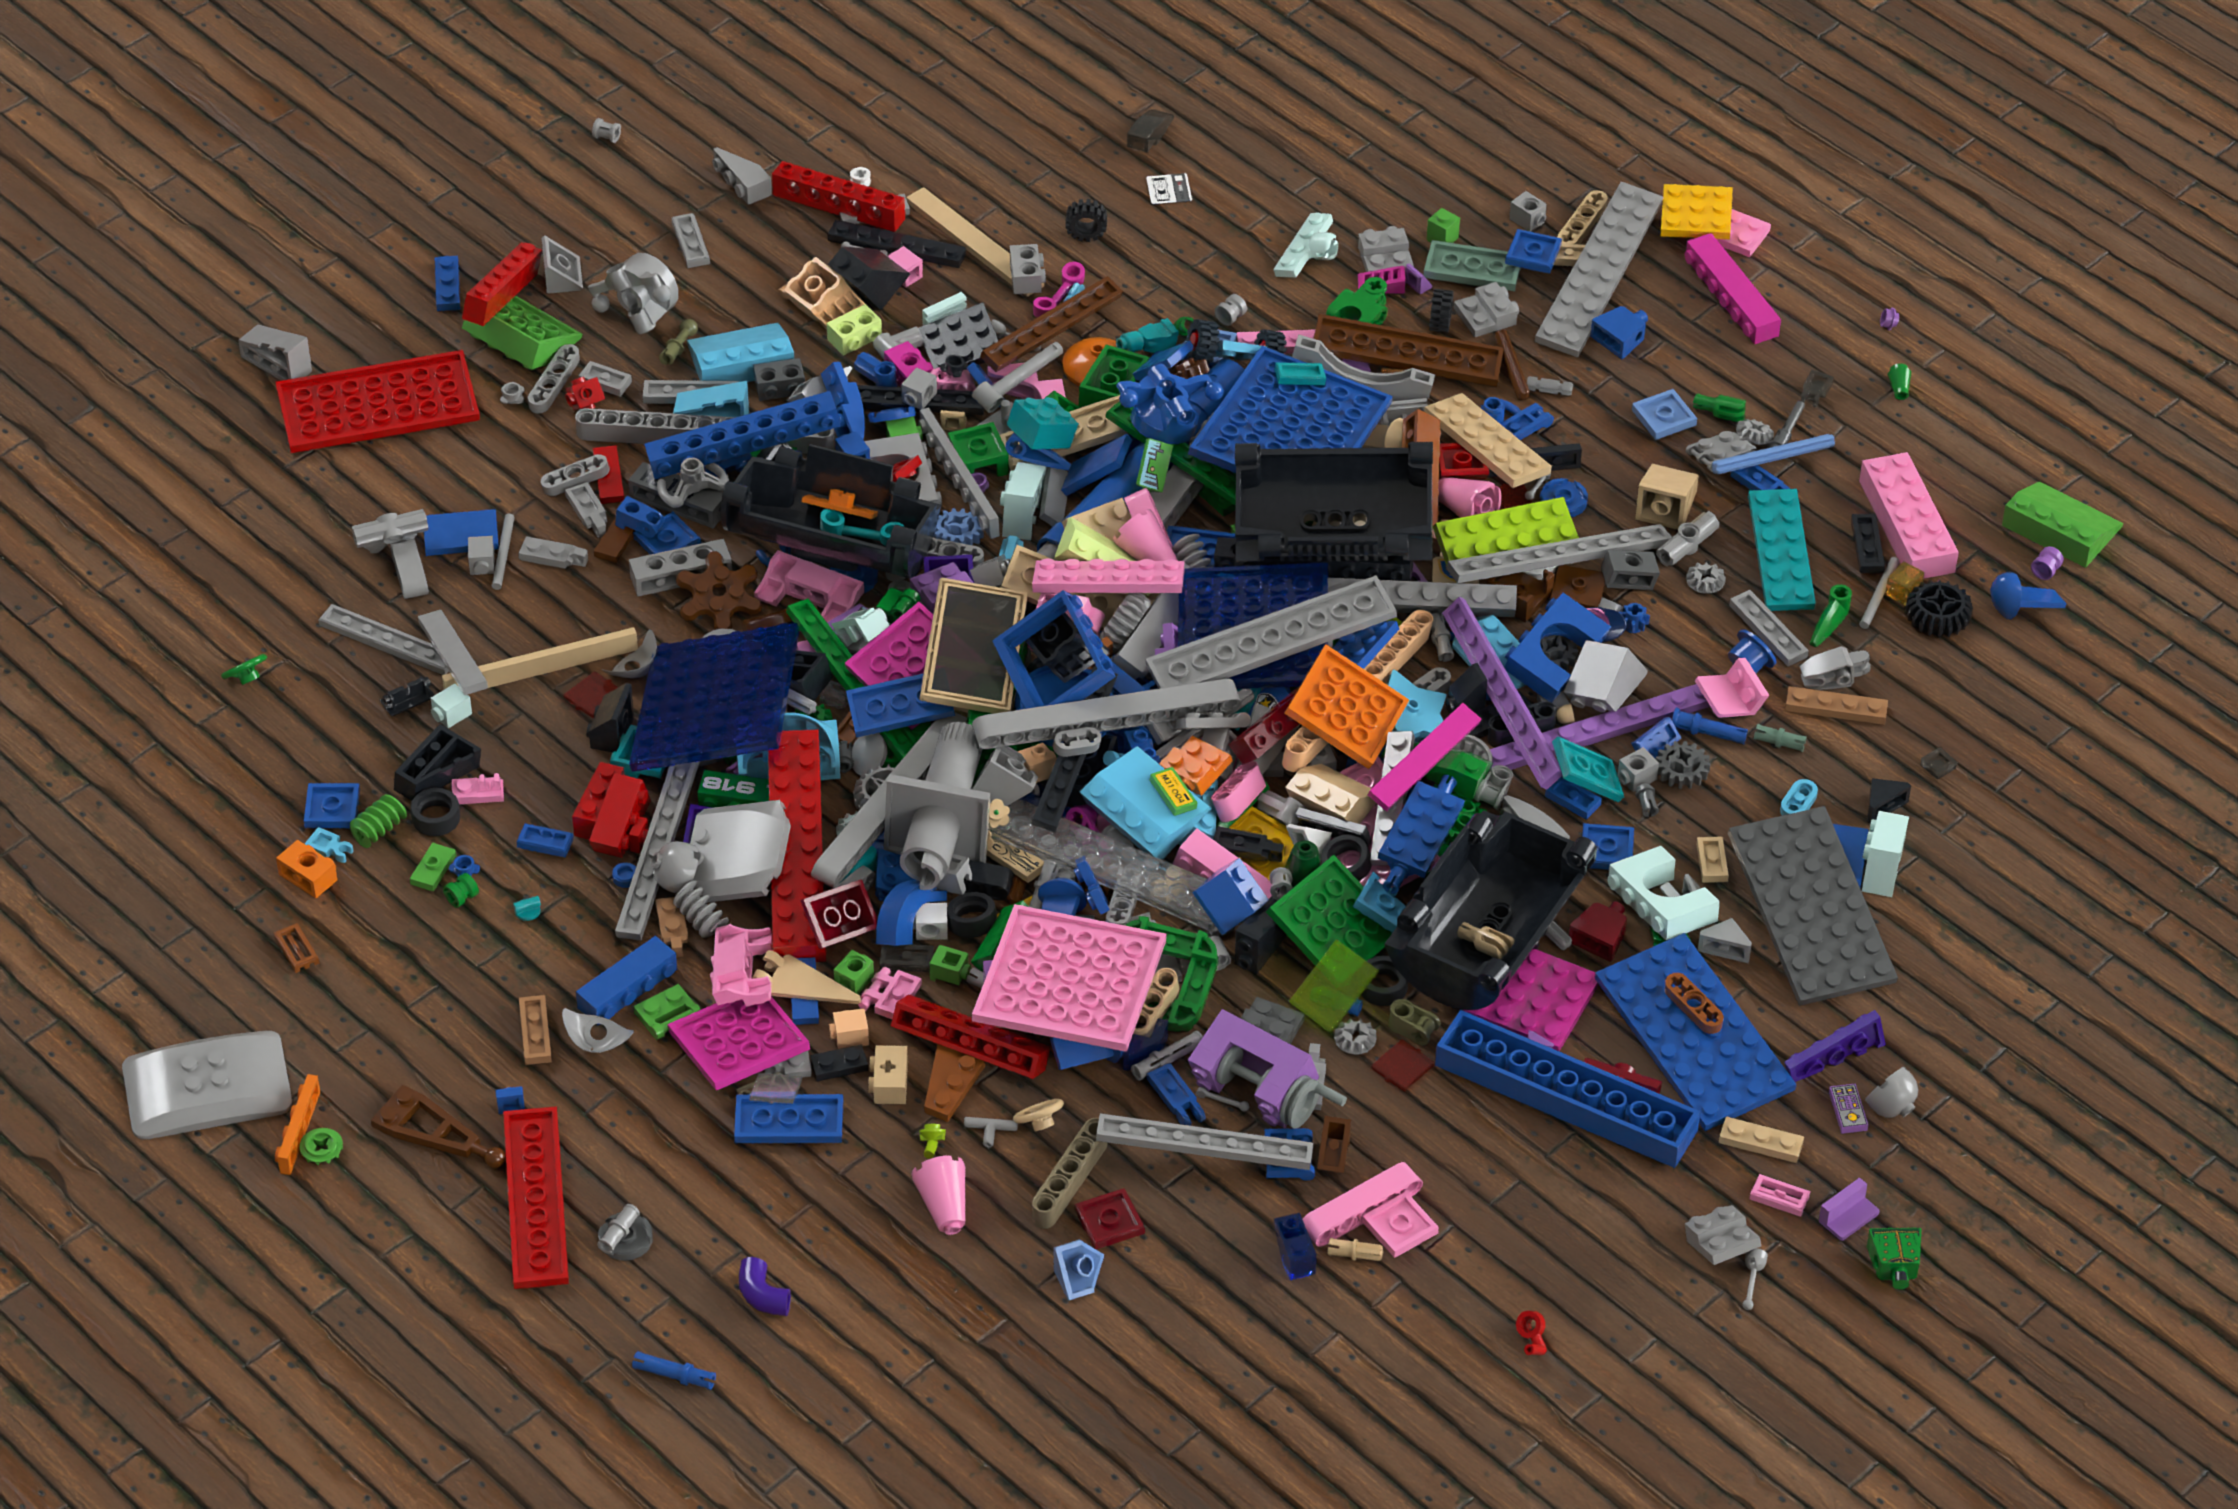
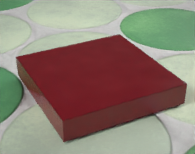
(1109, 1218)

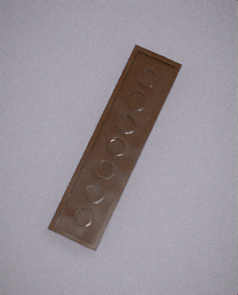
(1410, 349)

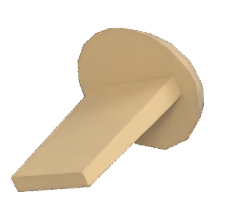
(1386, 436)

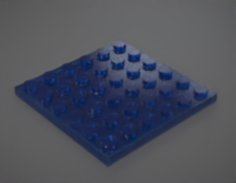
(1230, 596)

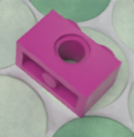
(906, 359)

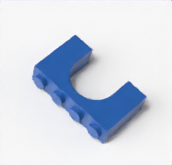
(1562, 618)

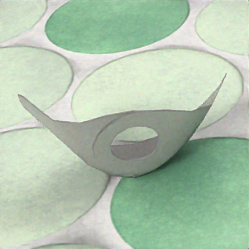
(642, 655)
(579, 1030)

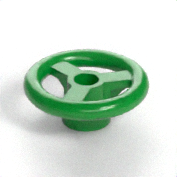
(245, 671)

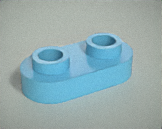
(1795, 800)

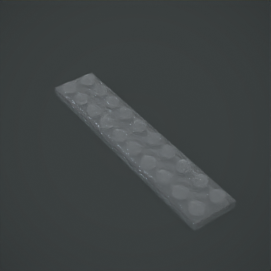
(1111, 861)

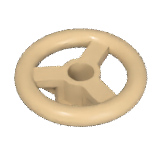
(1039, 1113)

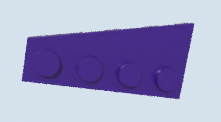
(1843, 1042)

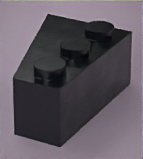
(810, 674)
(436, 763)

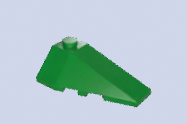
(1463, 766)

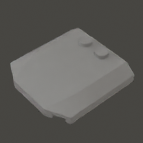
(739, 849)

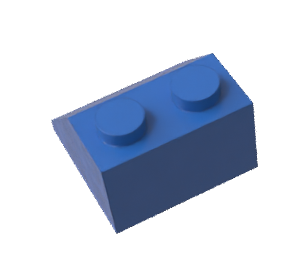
(1230, 896)

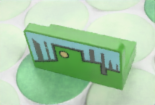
(1154, 465)

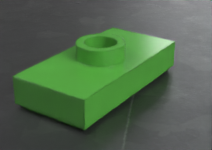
(433, 867)

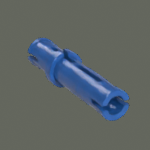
(674, 1370)

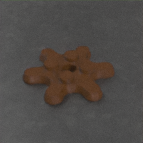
(718, 607)

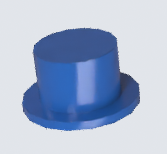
(1753, 650)

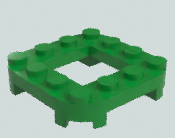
(1199, 976)

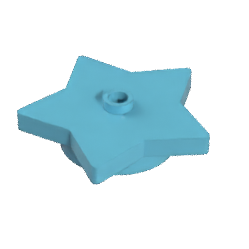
(1422, 710)

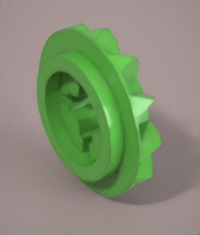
(321, 1137)

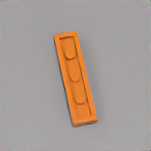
(300, 1118)

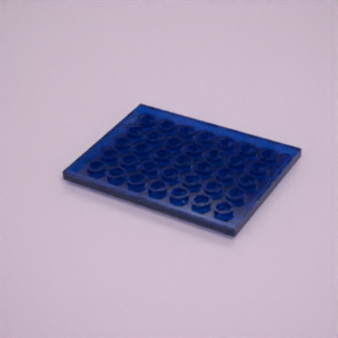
(715, 697)

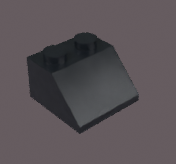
(611, 719)

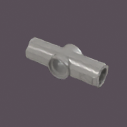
(1687, 538)

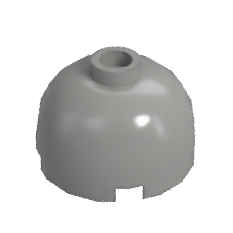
(674, 865)
(1895, 1095)

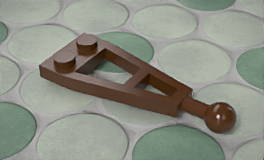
(403, 1106)

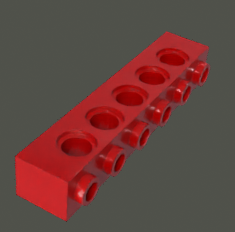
(838, 196)
(970, 1037)

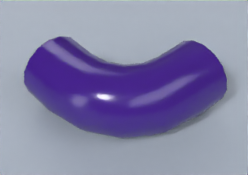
(760, 1294)

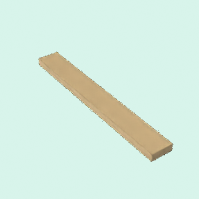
(963, 232)
(555, 658)

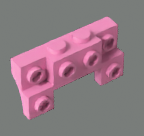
(807, 580)
(734, 964)

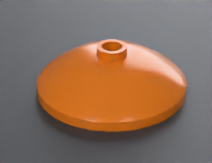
(1081, 357)

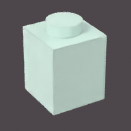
(450, 706)

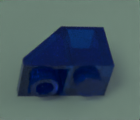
(1295, 1246)

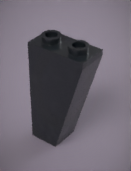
(1257, 939)

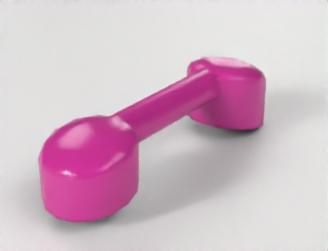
(1071, 273)

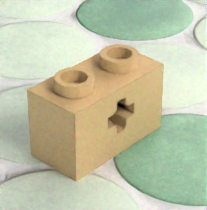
(890, 1074)

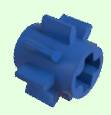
(1635, 617)

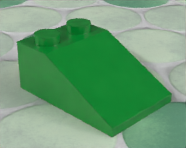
(1109, 369)

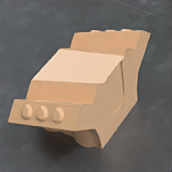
(821, 292)

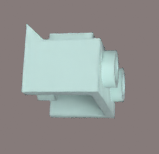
(861, 623)

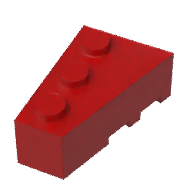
(622, 806)

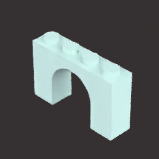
(1666, 915)

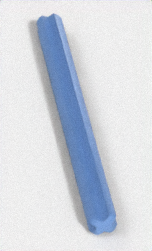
(1773, 454)

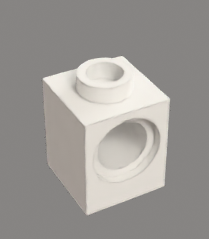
(931, 921)

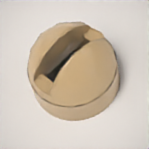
(1565, 714)

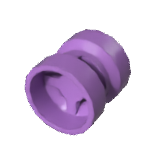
(2047, 563)

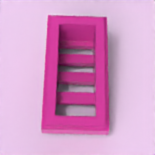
(1393, 277)

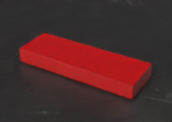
(611, 485)

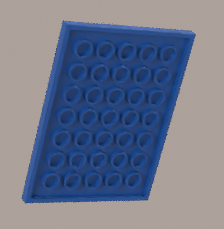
(1288, 415)

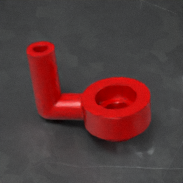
(1523, 1326)

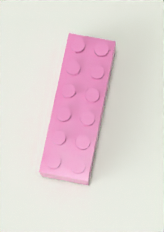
(1908, 514)

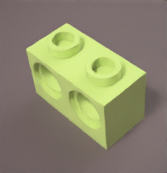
(854, 329)

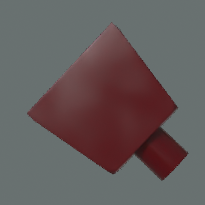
(1600, 929)

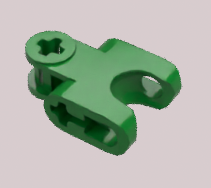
(1363, 305)

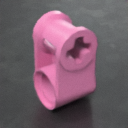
(948, 382)

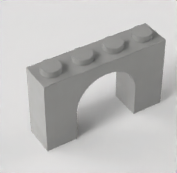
(899, 448)

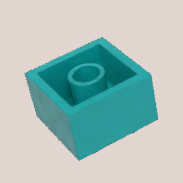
(1042, 423)

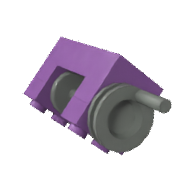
(1283, 1073)

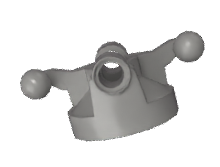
(642, 287)

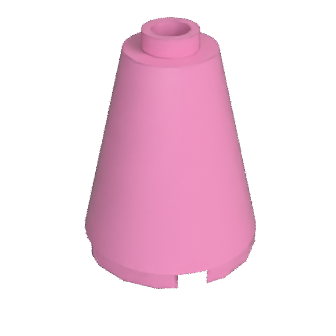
(1469, 496)
(1144, 538)
(943, 1191)

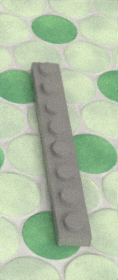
(960, 474)
(1204, 1141)

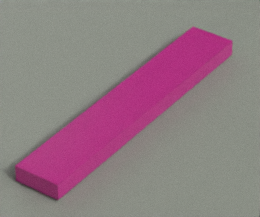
(1424, 757)

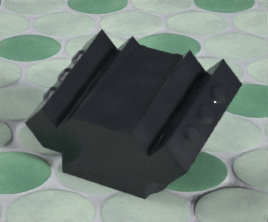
(1062, 648)

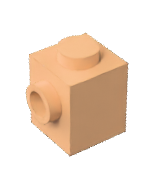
(1039, 760)
(849, 1028)

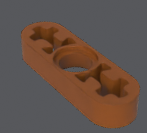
(1696, 1014)

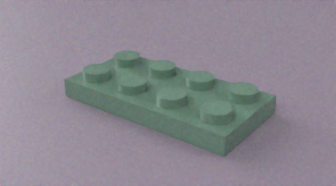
(1469, 265)

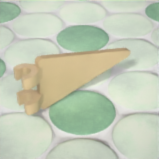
(801, 981)

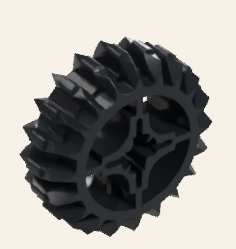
(1939, 608)

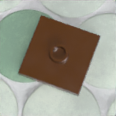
(1580, 584)

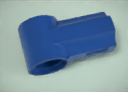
(880, 372)

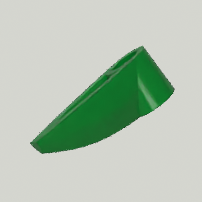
(1833, 614)

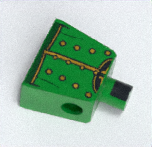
(1895, 1254)

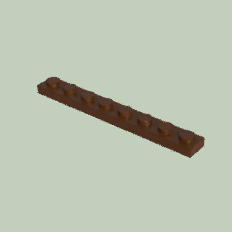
(1051, 324)

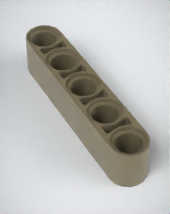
(1067, 1175)

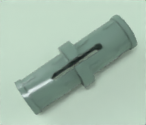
(1780, 737)

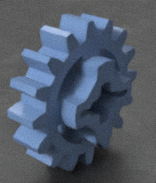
(958, 527)

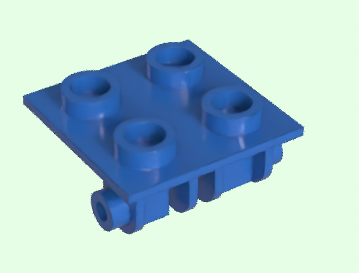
(888, 873)

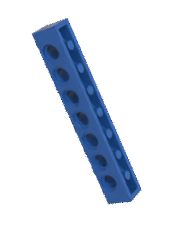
(744, 434)

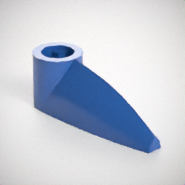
(1041, 457)

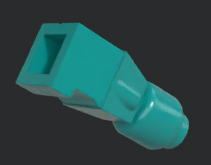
(1150, 338)

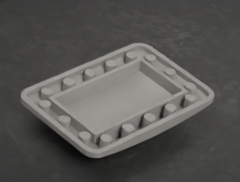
(206, 1084)

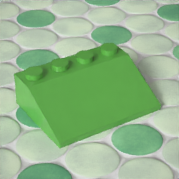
(524, 333)
(2059, 522)

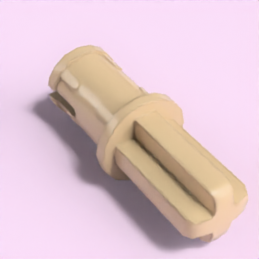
(1355, 1249)

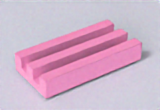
(1778, 1198)

